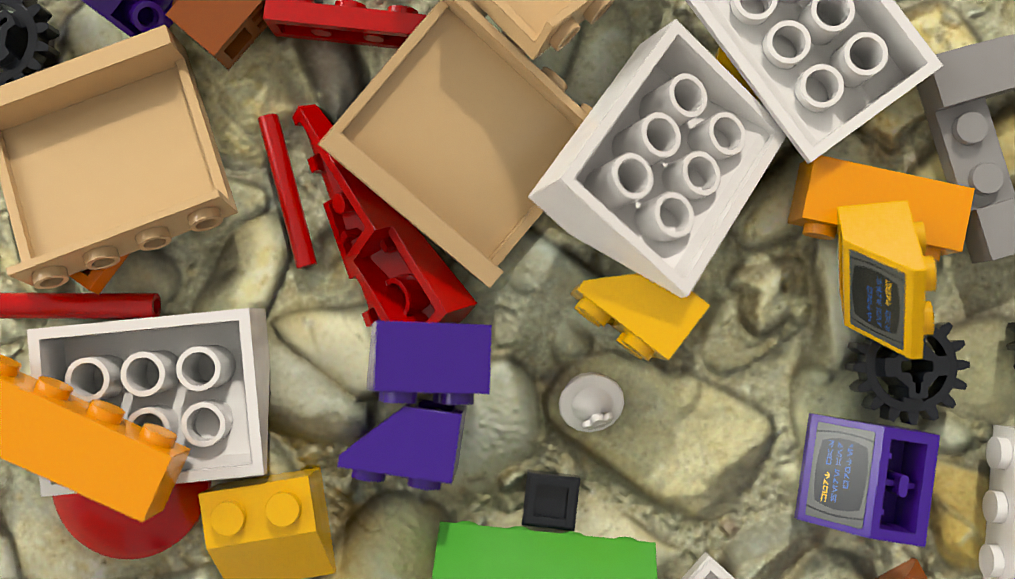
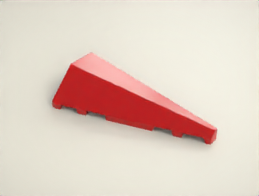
(381, 248)

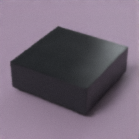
(551, 500)

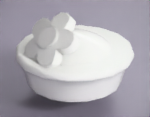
(591, 402)

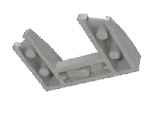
(968, 141)

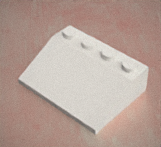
(820, 62)
(662, 162)
(181, 372)

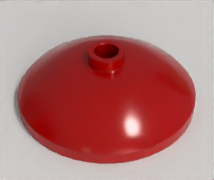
(125, 537)

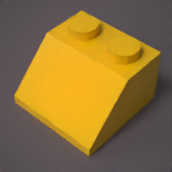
(269, 527)

